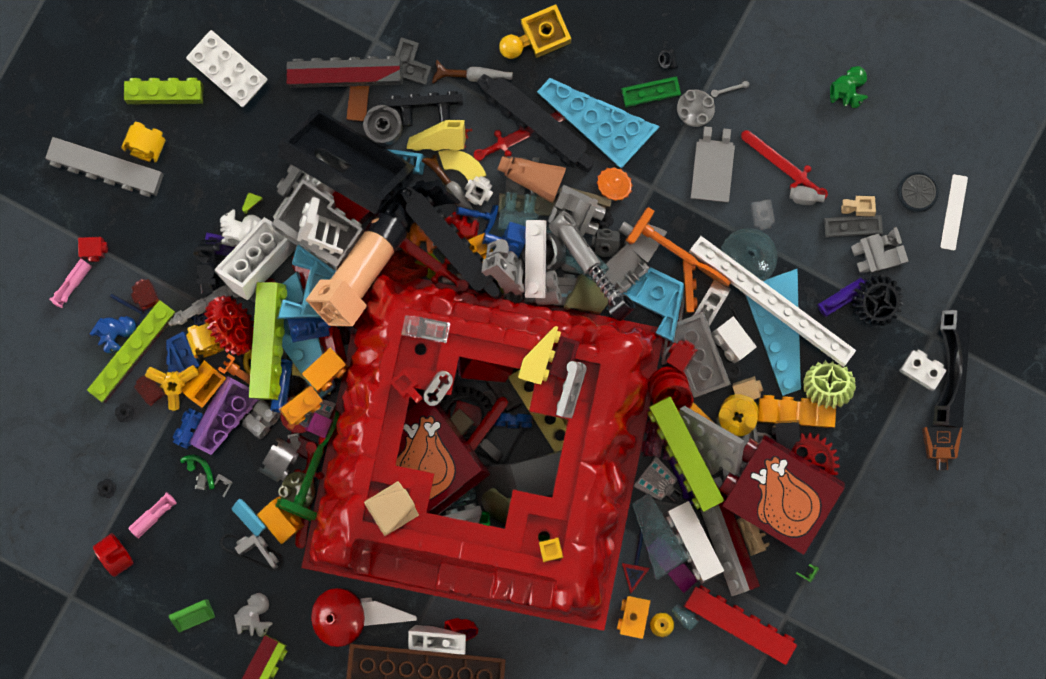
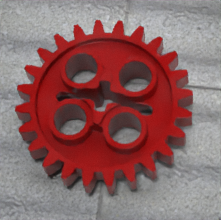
(230, 325)
(817, 446)

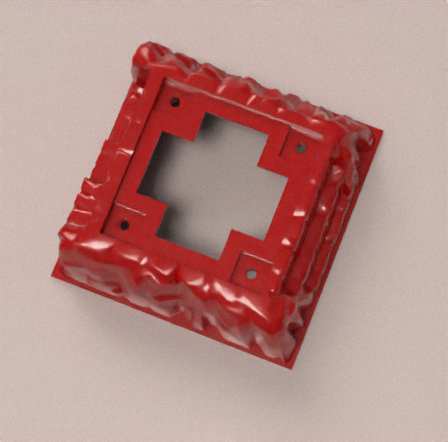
(466, 557)

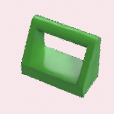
(192, 615)

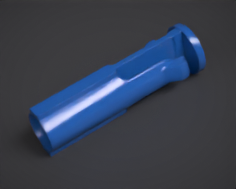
(284, 385)

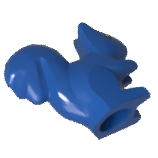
(110, 328)

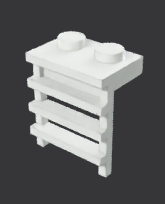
(308, 228)

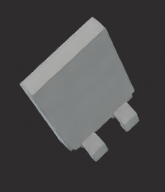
(713, 167)

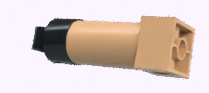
(341, 297)

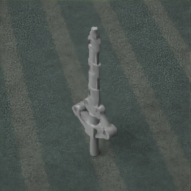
(199, 306)

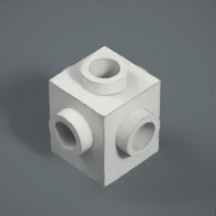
(478, 197)

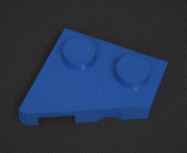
(180, 354)

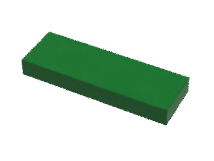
(651, 92)

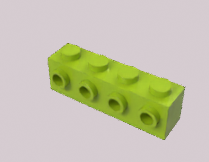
(163, 92)

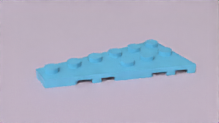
(604, 125)
(779, 339)
(302, 352)

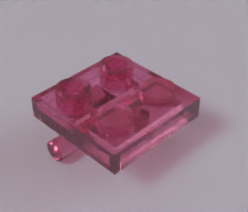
(652, 446)

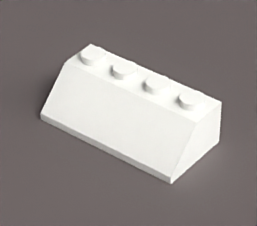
(254, 259)

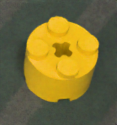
(143, 142)
(202, 342)
(740, 404)

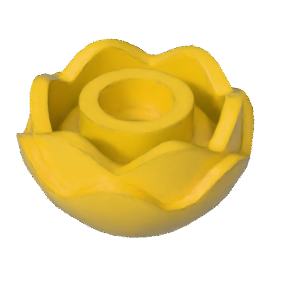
(666, 620)

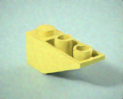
(445, 135)
(536, 361)

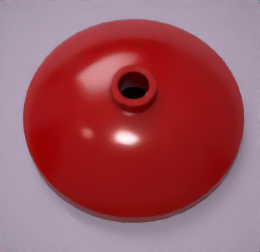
(346, 613)

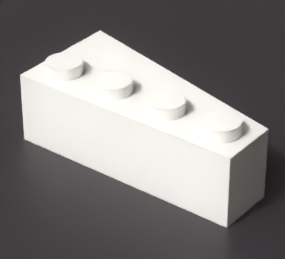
(694, 542)

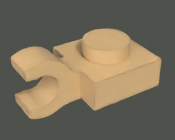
(862, 205)

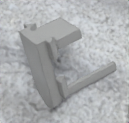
(294, 440)
(226, 481)
(201, 482)

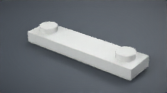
(535, 259)

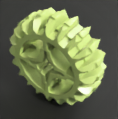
(817, 384)

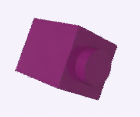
(318, 425)

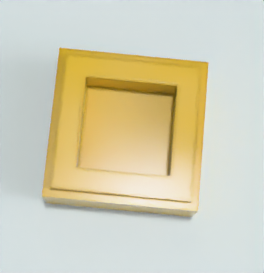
(551, 550)

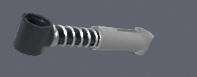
(564, 228)

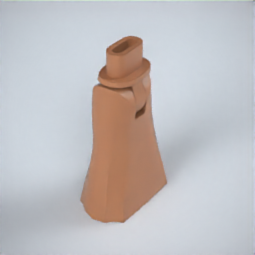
(535, 176)

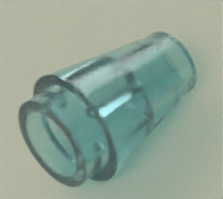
(686, 617)

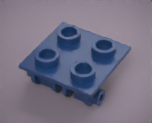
(307, 328)

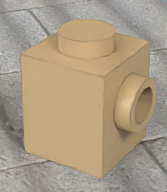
(748, 387)

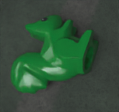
(846, 85)

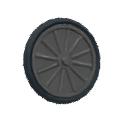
(918, 191)

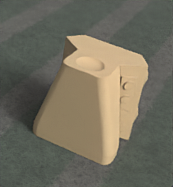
(391, 508)

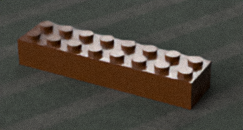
(396, 663)

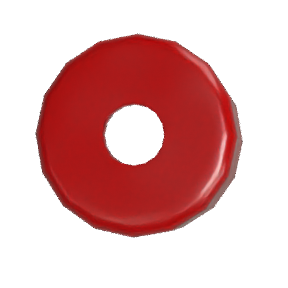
(112, 555)

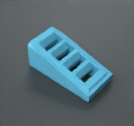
(419, 168)

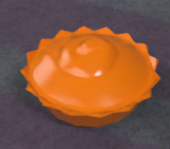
(614, 184)

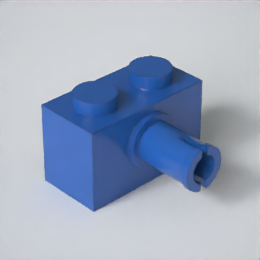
(514, 235)

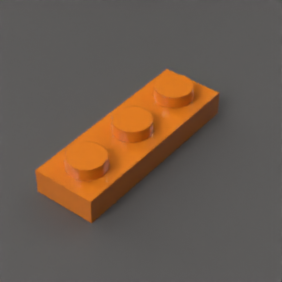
(690, 285)

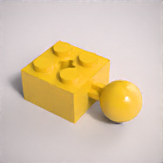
(533, 25)

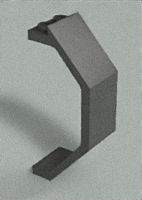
(529, 476)

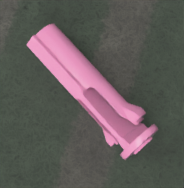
(71, 282)
(152, 515)

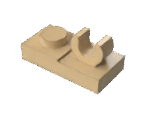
(752, 537)

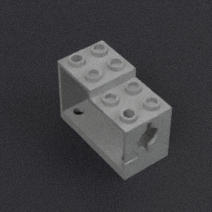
(289, 218)

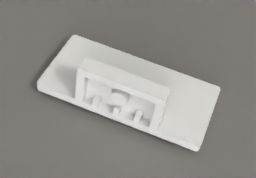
(226, 68)

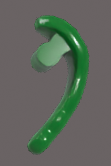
(191, 460)

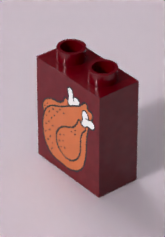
(436, 446)
(781, 493)

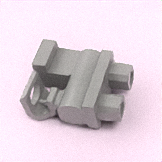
(582, 209)
(875, 255)
(504, 267)

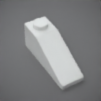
(713, 301)
(380, 613)
(436, 640)

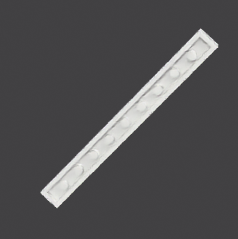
(772, 301)

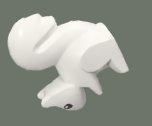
(234, 230)

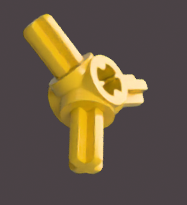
(171, 390)

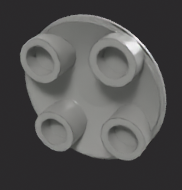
(696, 108)

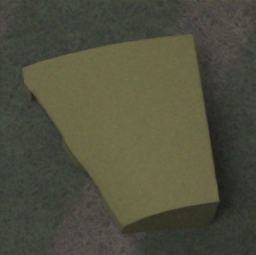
(586, 296)

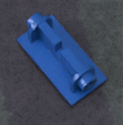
(189, 421)

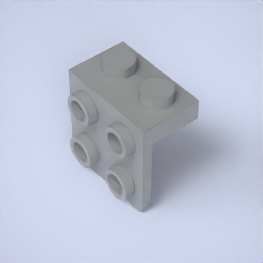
(246, 544)

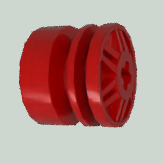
(672, 383)

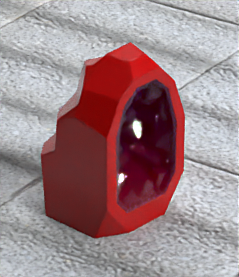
(462, 626)

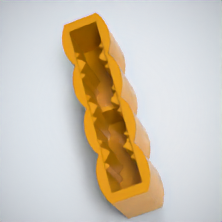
(805, 411)

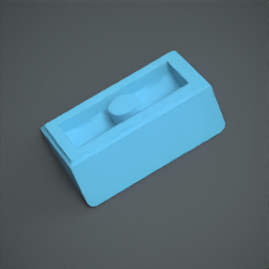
(248, 517)

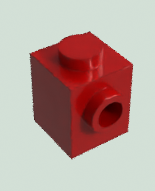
(92, 248)
(681, 354)

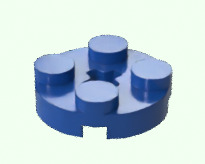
(514, 421)

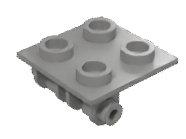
(625, 269)

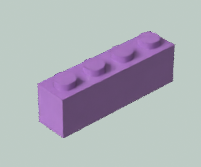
(222, 415)

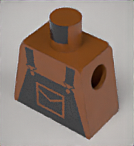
(942, 444)

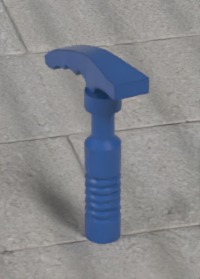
(475, 214)

